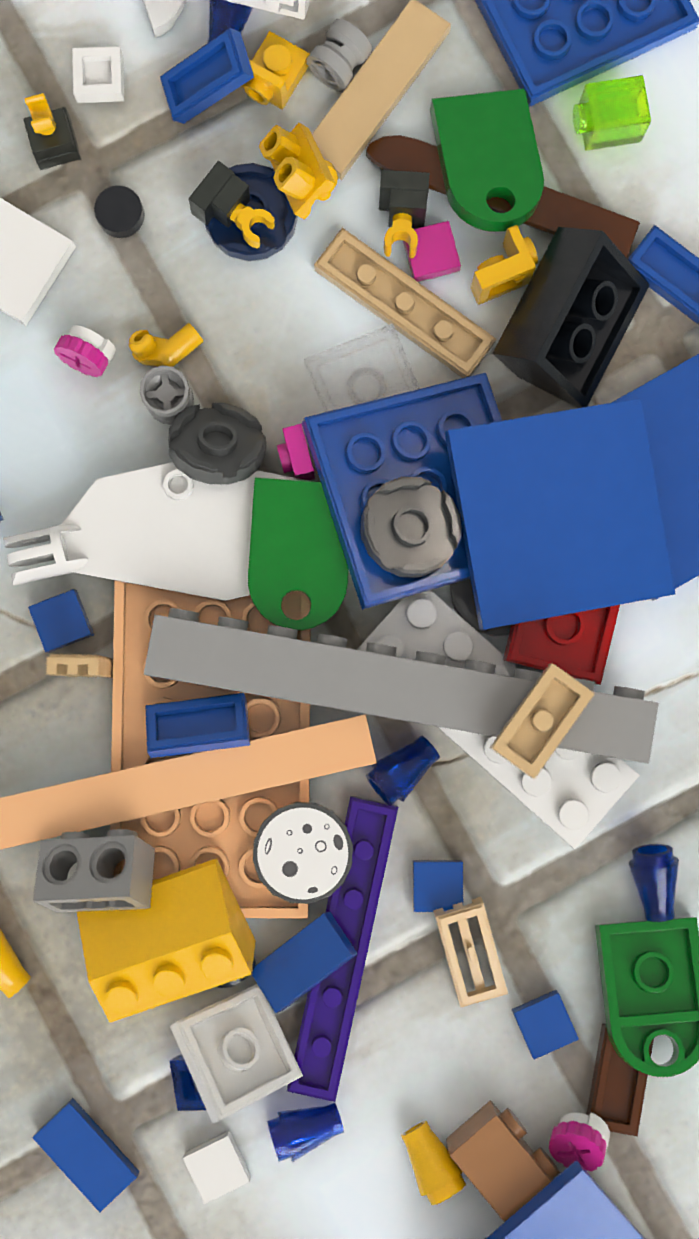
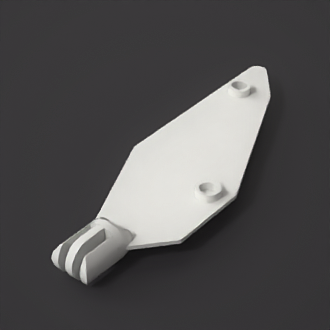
(151, 532)

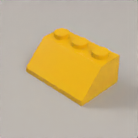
(175, 949)

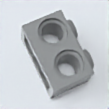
(94, 882)

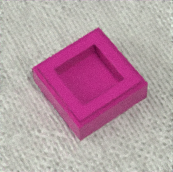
(435, 252)

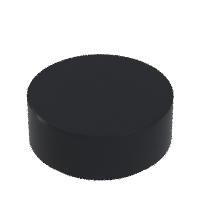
(119, 211)

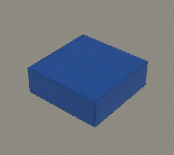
(61, 621)
(437, 884)
(545, 1024)

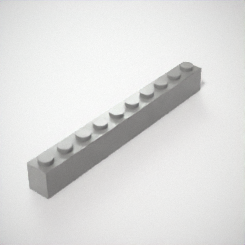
(381, 683)

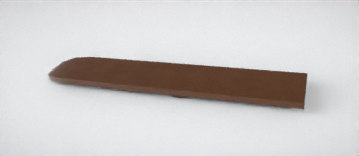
(553, 209)

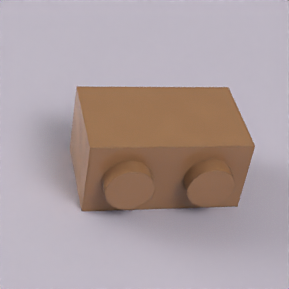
(499, 1160)

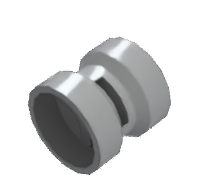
(339, 54)
(163, 386)

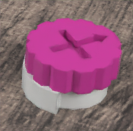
(85, 351)
(580, 1139)

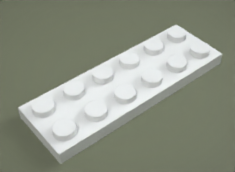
(571, 788)

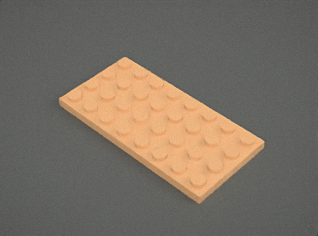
(219, 827)

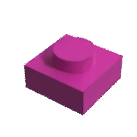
(295, 453)

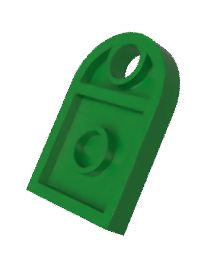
(488, 153)
(294, 550)
(651, 990)

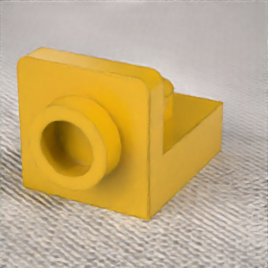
(276, 71)
(501, 275)

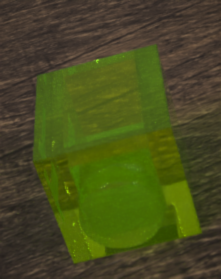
(612, 113)

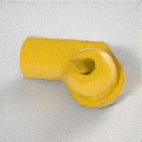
(161, 351)

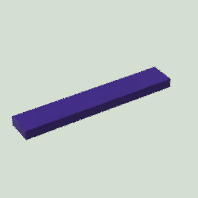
(354, 904)

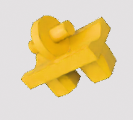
(298, 167)

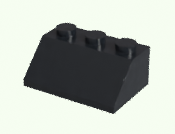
(572, 315)

